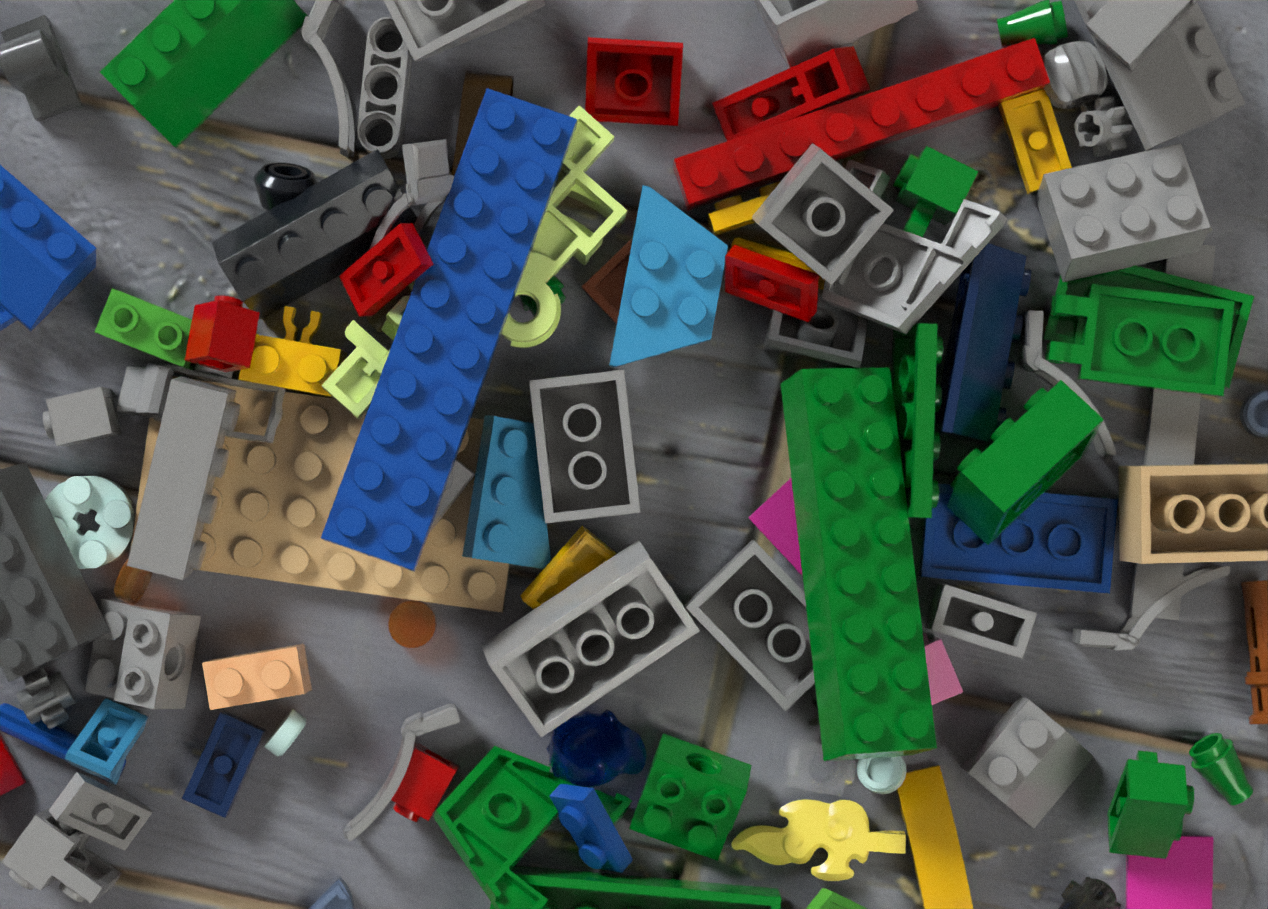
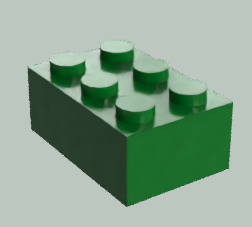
(1022, 460)

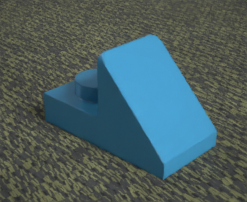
(106, 741)

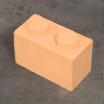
(257, 676)

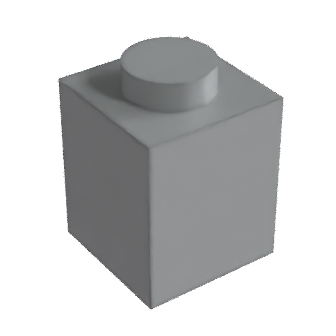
(81, 417)

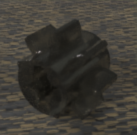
(1089, 895)

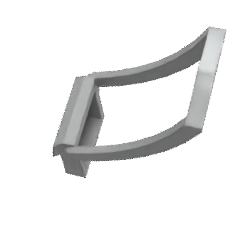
(313, 33)
(426, 183)
(1031, 361)
(147, 388)
(1133, 629)
(411, 728)

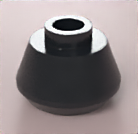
(281, 183)

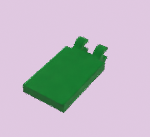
(1146, 339)

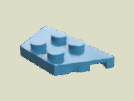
(668, 283)

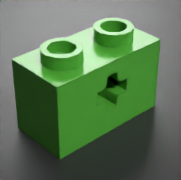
(146, 327)

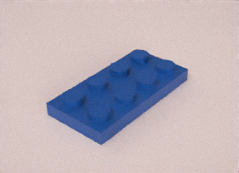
(1052, 545)

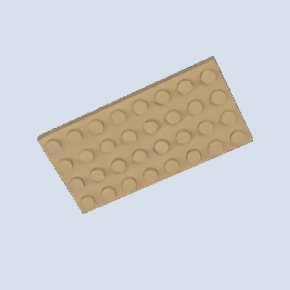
(282, 493)

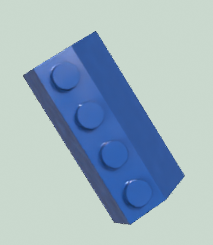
(38, 254)

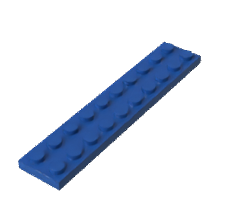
(449, 330)

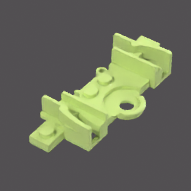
(555, 244)

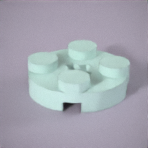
(114, 515)

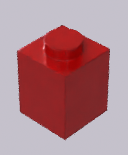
(222, 334)
(423, 784)

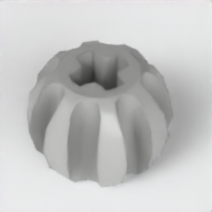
(1074, 74)

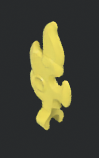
(814, 824)

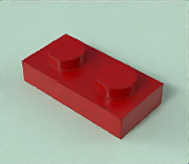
(386, 269)
(771, 283)

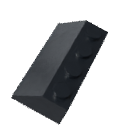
(310, 236)

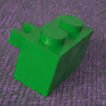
(932, 188)
(1148, 807)

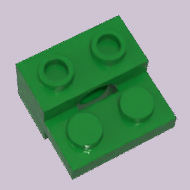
(691, 797)

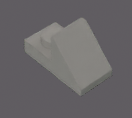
(100, 810)

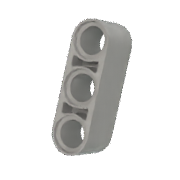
(389, 111)

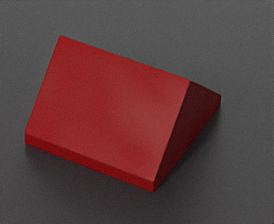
(633, 81)

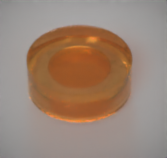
(131, 584)
(412, 624)

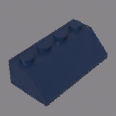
(980, 344)

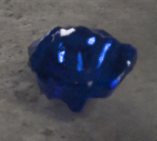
(595, 749)

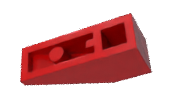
(793, 93)

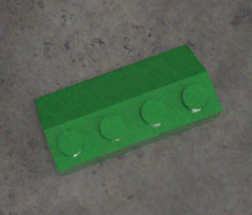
(198, 58)

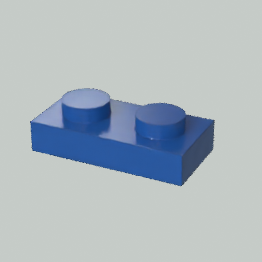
(590, 828)

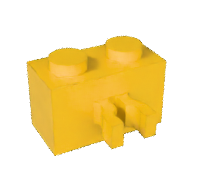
(292, 363)

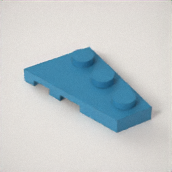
(506, 498)

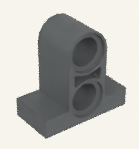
(38, 68)

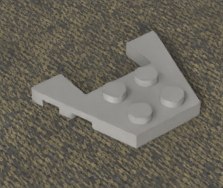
(903, 273)

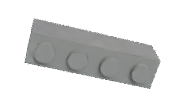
(183, 477)

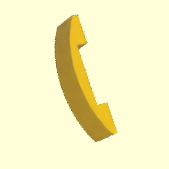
(934, 840)

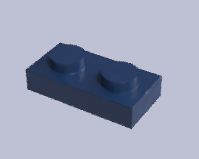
(224, 764)

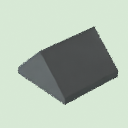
(829, 338)

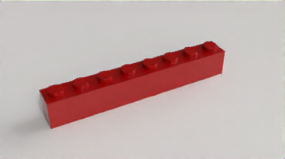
(861, 123)

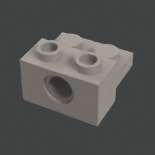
(144, 655)
(58, 852)

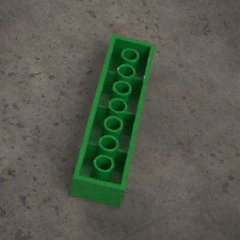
(857, 564)

